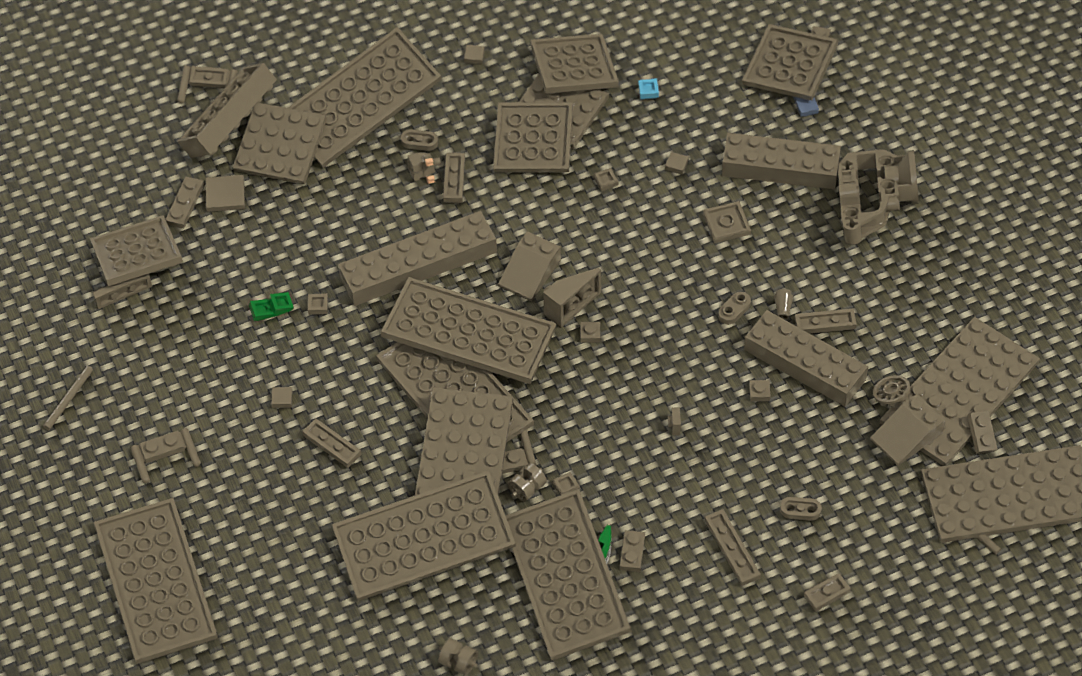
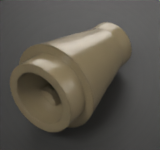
(783, 301)

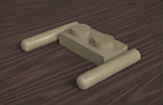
(204, 78)
(163, 447)
(518, 458)

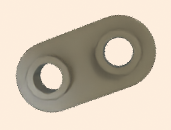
(419, 140)
(735, 306)
(800, 508)

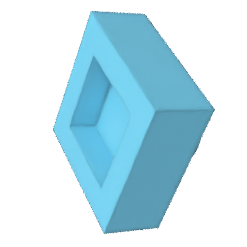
(648, 88)

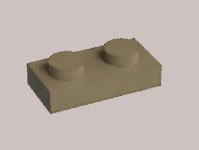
(982, 432)
(632, 551)
(827, 592)

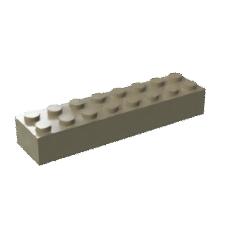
(417, 258)

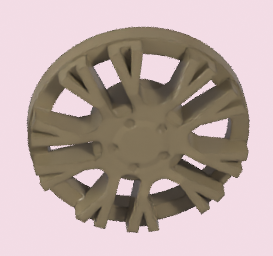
(892, 390)

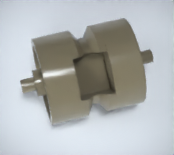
(529, 480)
(460, 657)

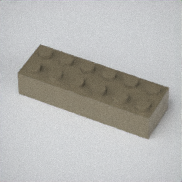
(227, 111)
(781, 160)
(806, 358)

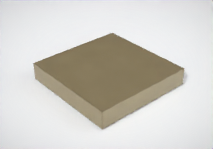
(225, 193)
(726, 222)

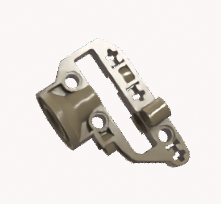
(895, 183)

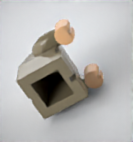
(422, 165)

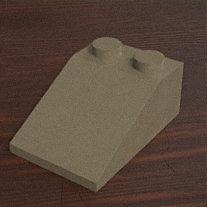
(530, 266)
(571, 295)
(908, 430)

